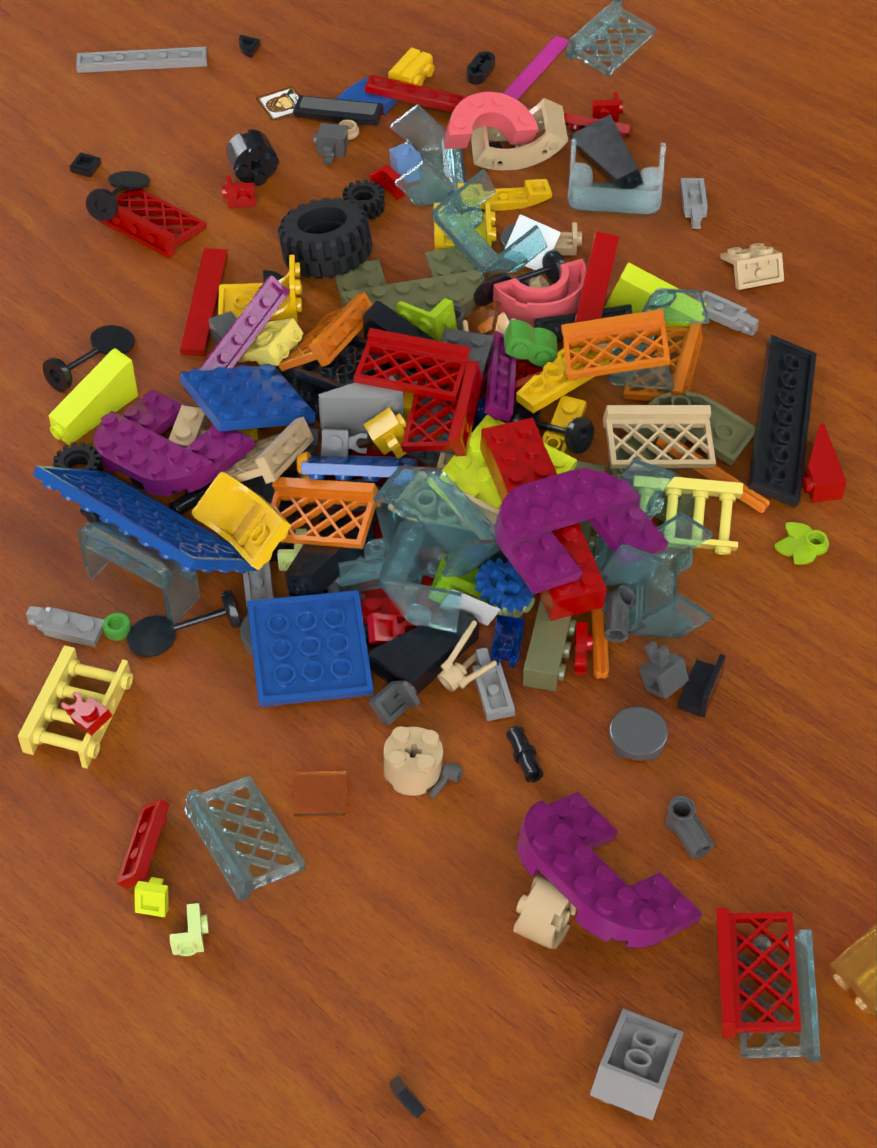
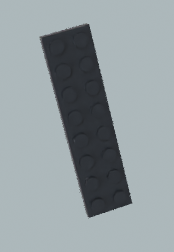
(782, 421)

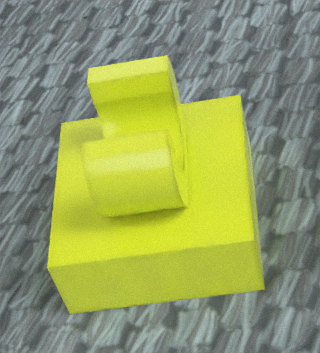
(151, 897)

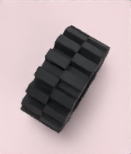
(366, 191)
(78, 455)

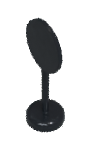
(103, 203)
(551, 267)
(102, 340)
(578, 433)
(157, 633)

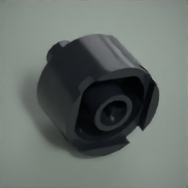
(252, 157)

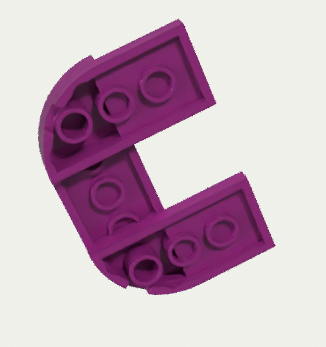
(136, 448)
(561, 500)
(560, 845)

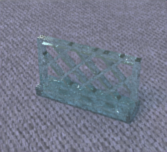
(597, 30)
(223, 849)
(809, 1033)

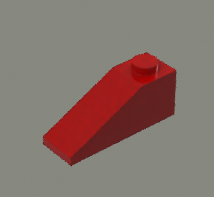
(824, 474)

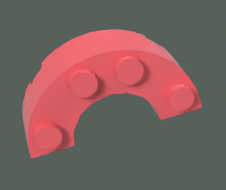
(490, 110)
(533, 303)

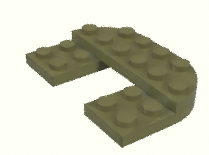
(450, 278)
(729, 435)

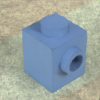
(404, 158)

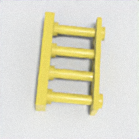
(701, 490)
(57, 688)

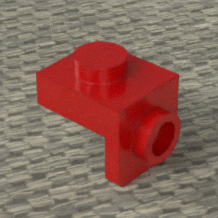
(603, 108)
(386, 178)
(239, 194)

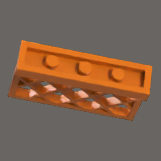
(614, 331)
(329, 334)
(686, 362)
(328, 493)

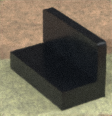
(701, 687)

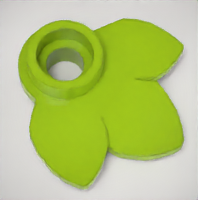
(802, 543)

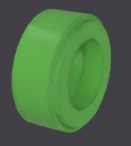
(116, 626)

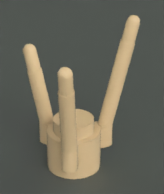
(454, 674)

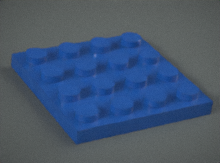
(246, 397)
(345, 468)
(309, 648)

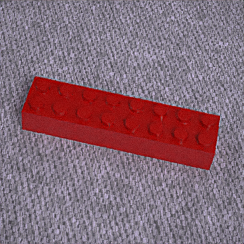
(517, 457)

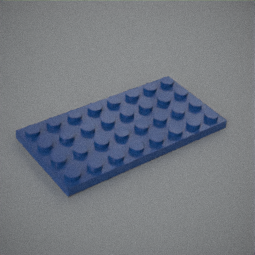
(144, 518)

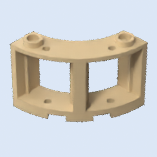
(523, 155)

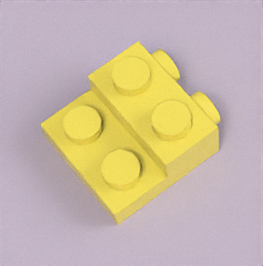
(273, 342)

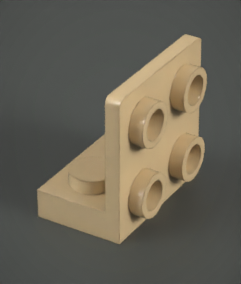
(755, 265)

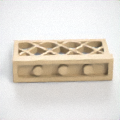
(657, 419)
(273, 453)

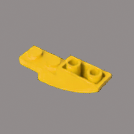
(566, 411)

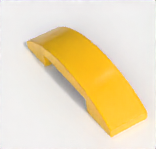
(517, 198)

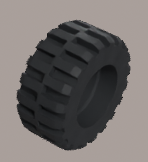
(326, 237)

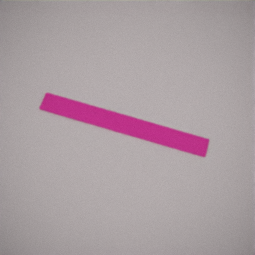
(536, 67)

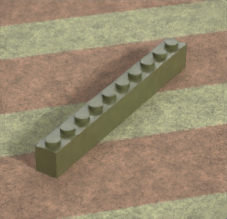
(550, 638)

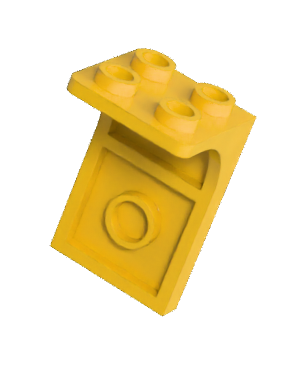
(236, 296)
(242, 519)

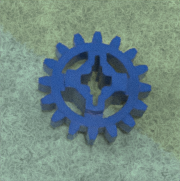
(503, 586)

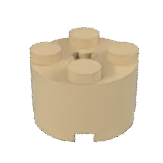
(413, 759)
(544, 914)

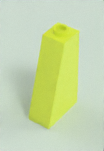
(635, 289)
(100, 392)

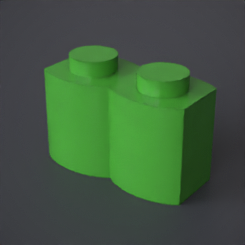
(530, 343)

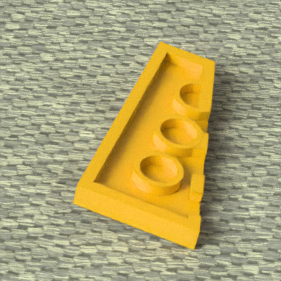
(552, 382)

